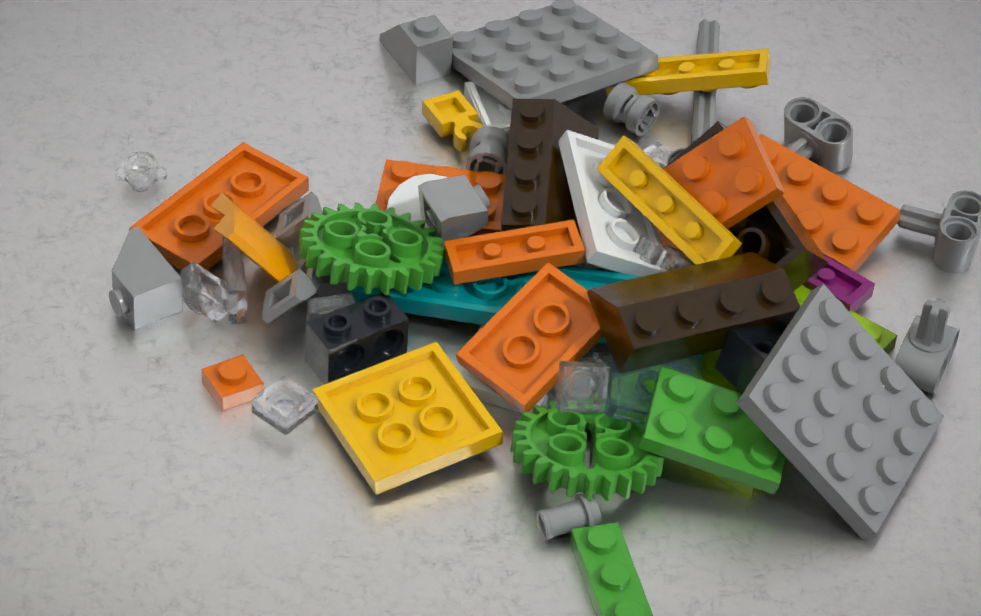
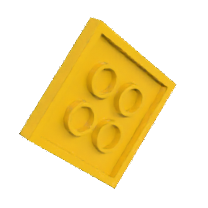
(407, 417)

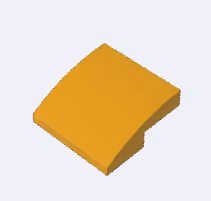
(253, 240)

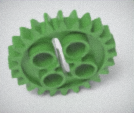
(371, 248)
(554, 450)

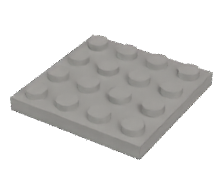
(549, 54)
(841, 411)

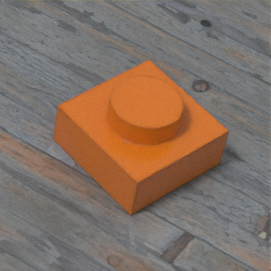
(232, 382)

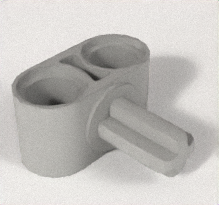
(818, 134)
(954, 230)
(928, 346)

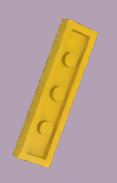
(704, 73)
(667, 204)

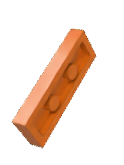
(513, 251)

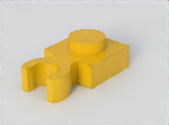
(452, 115)

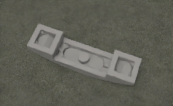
(302, 282)

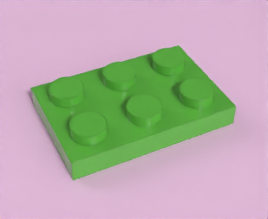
(709, 431)

